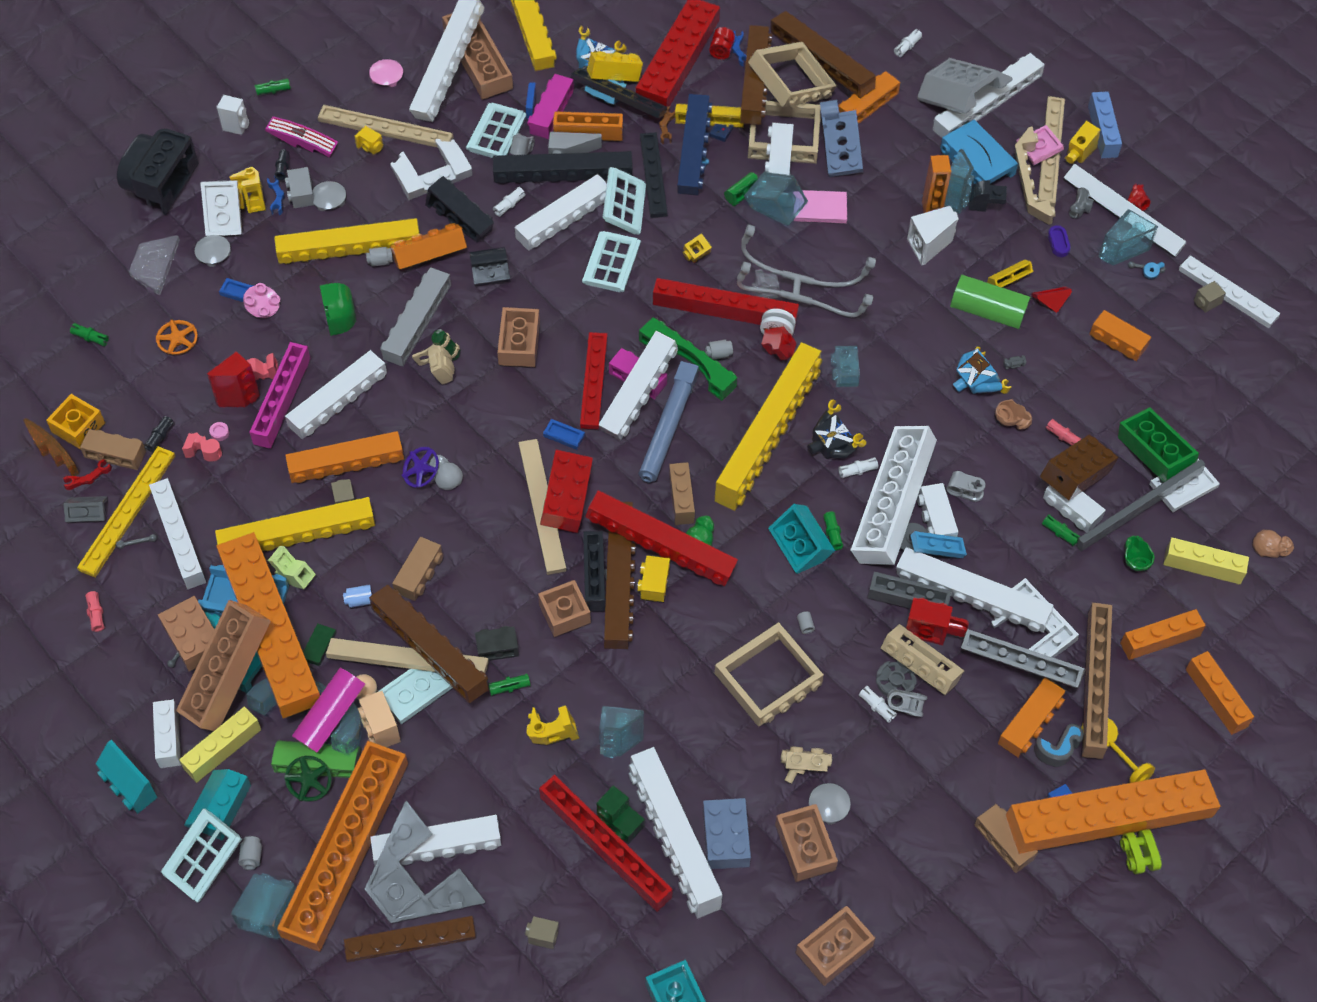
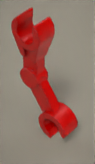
(89, 478)

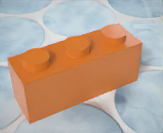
(1120, 335)

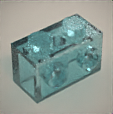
(846, 366)

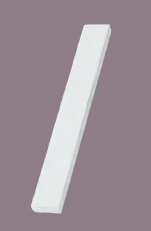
(1119, 205)

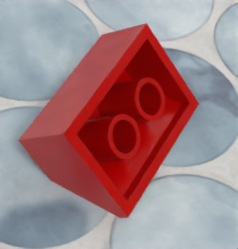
(233, 382)

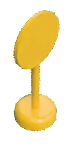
(1140, 773)

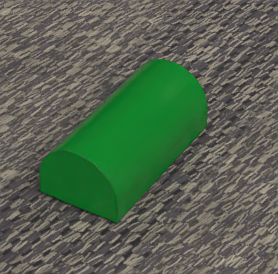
(736, 192)

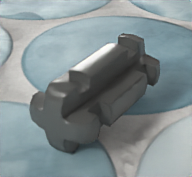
(1014, 362)

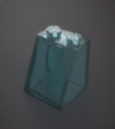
(776, 197)
(1128, 238)
(263, 905)

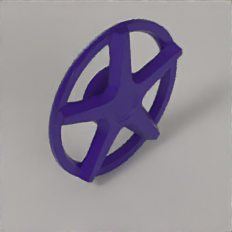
(421, 467)

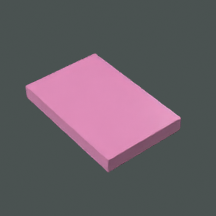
(824, 207)

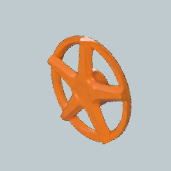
(176, 337)

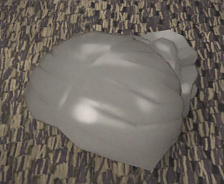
(448, 473)

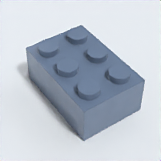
(726, 833)

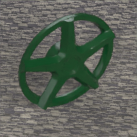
(307, 778)

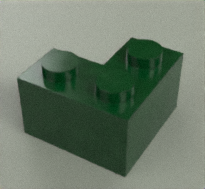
(618, 815)

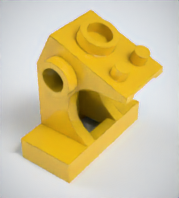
(251, 183)
(552, 732)

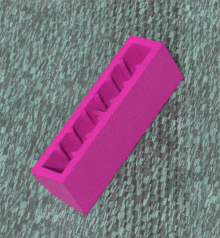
(328, 710)

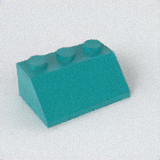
(801, 538)
(124, 778)
(221, 797)

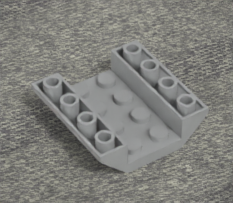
(955, 82)

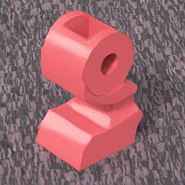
(264, 370)
(210, 448)

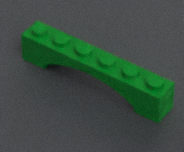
(720, 380)

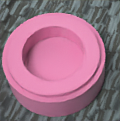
(219, 431)

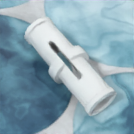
(908, 43)
(508, 201)
(858, 467)
(877, 704)

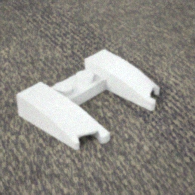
(415, 186)
(1060, 633)

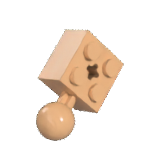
(376, 714)

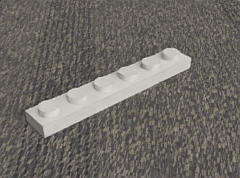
(1234, 294)

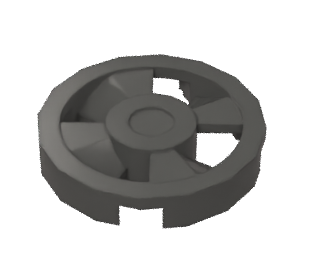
(895, 678)

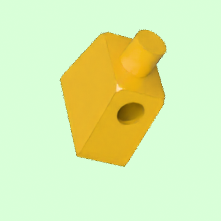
(1083, 143)

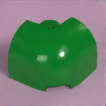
(338, 307)

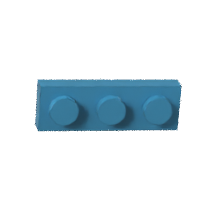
(938, 544)

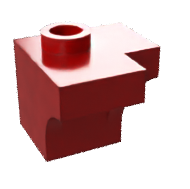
(779, 342)

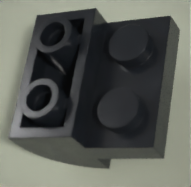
(489, 266)

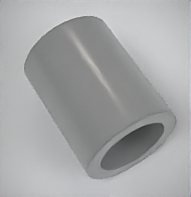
(805, 622)

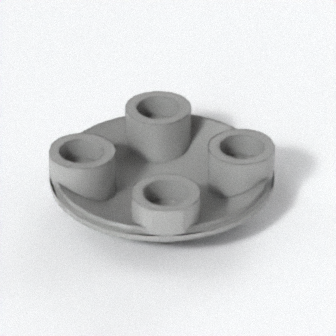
(328, 195)
(212, 249)
(831, 801)

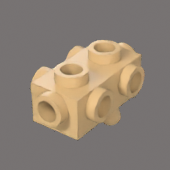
(800, 760)

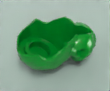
(702, 530)
(1138, 554)

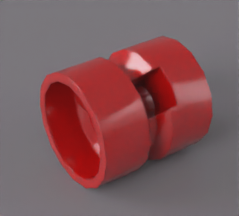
(722, 43)

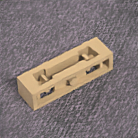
(922, 659)

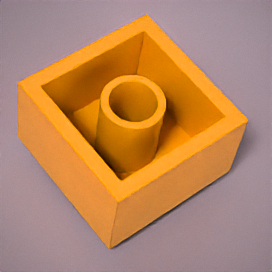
(74, 420)

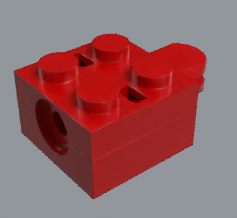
(933, 621)

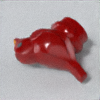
(1139, 198)

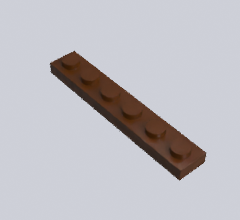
(409, 939)

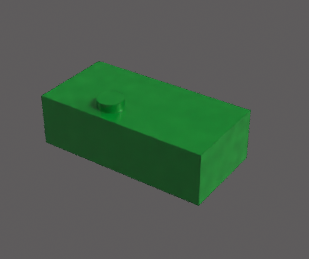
(1157, 444)

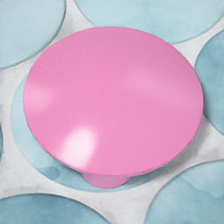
(386, 72)
(261, 301)

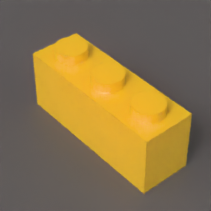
(614, 66)

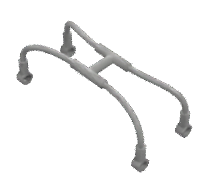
(795, 296)

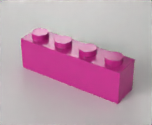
(552, 100)

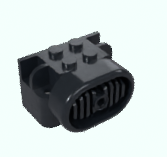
(156, 167)

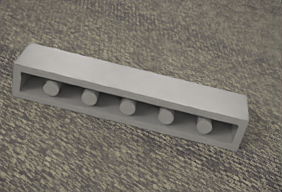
(415, 316)
(1023, 658)

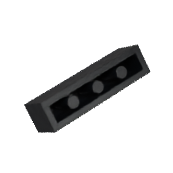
(594, 570)

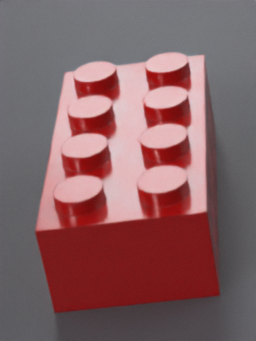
(566, 491)

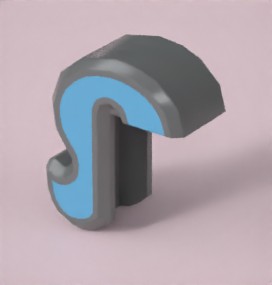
(1062, 753)

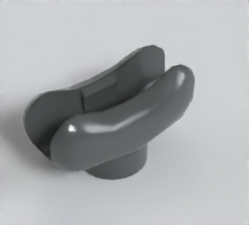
(1082, 203)

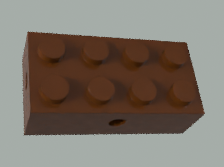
(1079, 467)

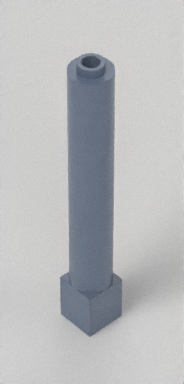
(682, 387)

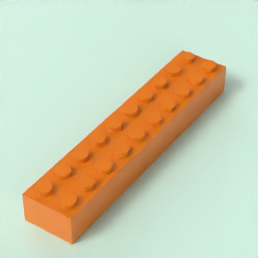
(279, 649)
(1112, 811)
(342, 846)

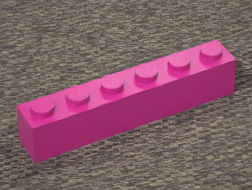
(280, 395)

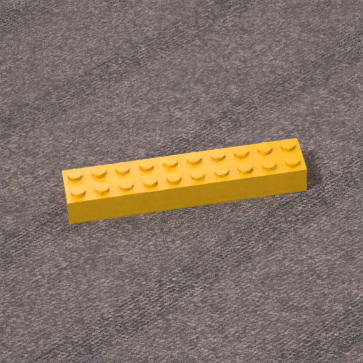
(768, 426)

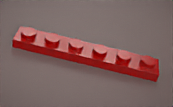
(593, 381)

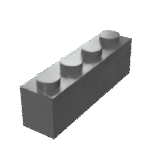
(902, 591)

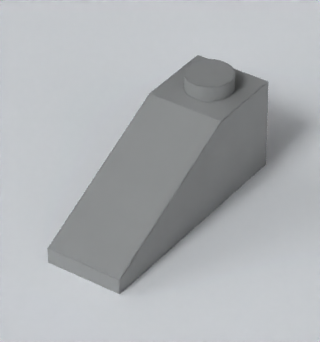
(573, 142)

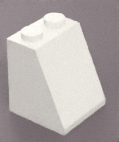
(931, 232)

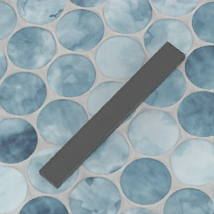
(1140, 505)

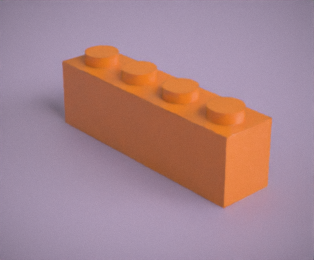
(885, 90)
(607, 124)
(936, 183)
(428, 246)
(1162, 634)
(1219, 693)
(1031, 718)

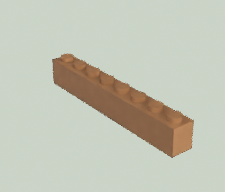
(1097, 681)

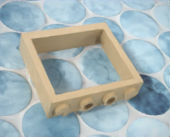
(761, 64)
(798, 153)
(797, 694)

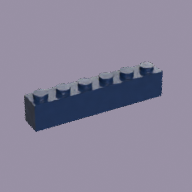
(693, 144)

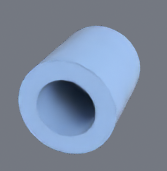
(357, 596)

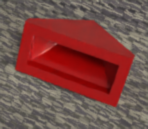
(1053, 298)

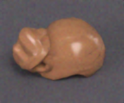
(1013, 414)
(1271, 544)

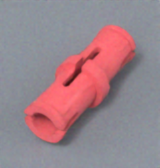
(1063, 433)
(94, 611)

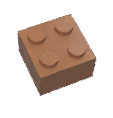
(564, 608)

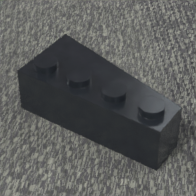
(458, 209)

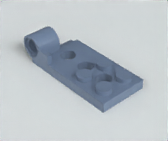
(831, 119)

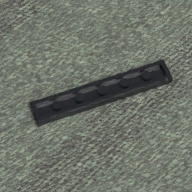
(620, 93)
(653, 175)

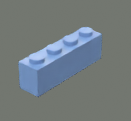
(1104, 118)

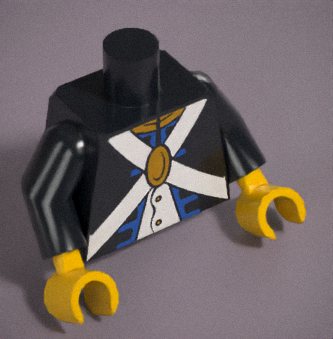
(833, 437)

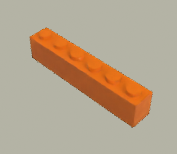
(344, 457)

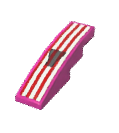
(298, 134)

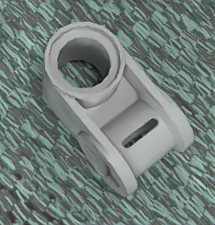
(521, 144)
(965, 485)
(908, 702)

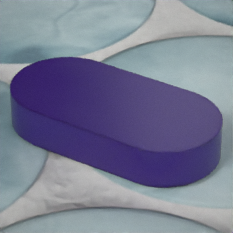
(1059, 241)

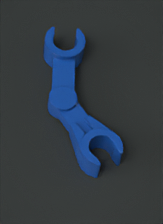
(736, 48)
(277, 204)

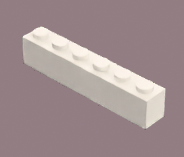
(561, 213)
(638, 385)
(336, 394)
(177, 534)
(449, 840)

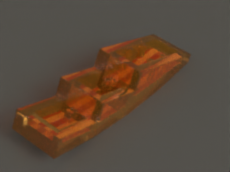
(49, 445)

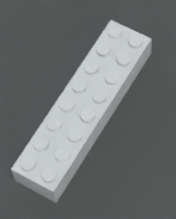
(894, 495)
(675, 832)

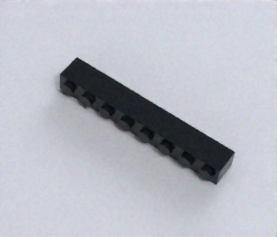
(559, 166)

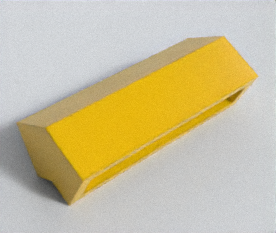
(1008, 272)

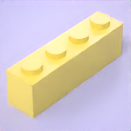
(1206, 561)
(220, 744)

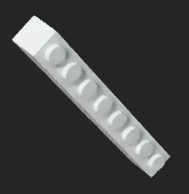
(446, 59)
(990, 97)
(976, 590)

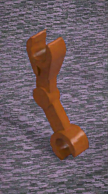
(663, 125)

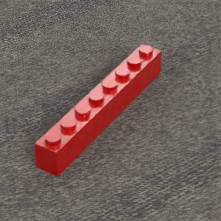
(716, 302)
(661, 538)
(606, 843)

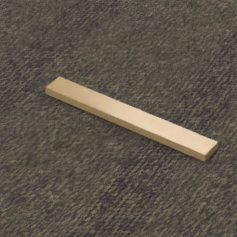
(383, 126)
(1050, 166)
(537, 489)
(386, 655)

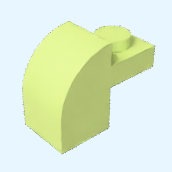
(296, 571)

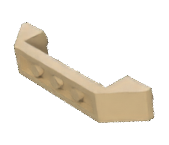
(1040, 210)

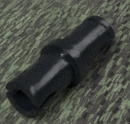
(282, 164)
(158, 434)

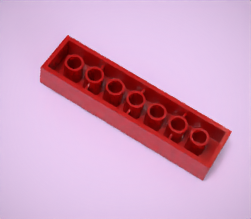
(679, 52)

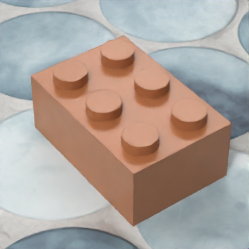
(518, 337)
(187, 630)
(806, 842)
(835, 945)

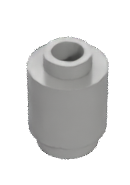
(379, 256)
(719, 349)
(250, 853)

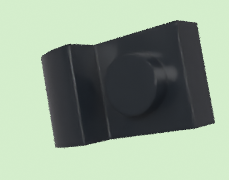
(984, 193)

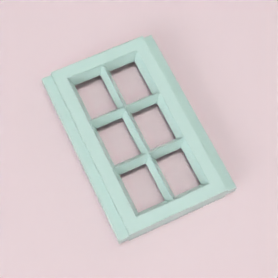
(483, 123)
(609, 204)
(627, 265)
(181, 853)

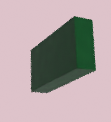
(318, 644)

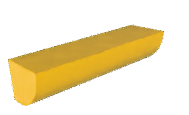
(719, 115)

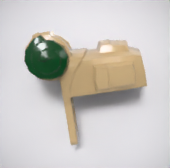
(440, 356)

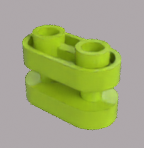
(1135, 859)

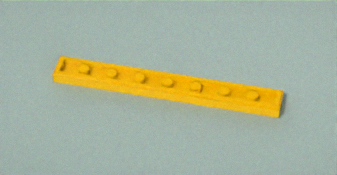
(125, 512)

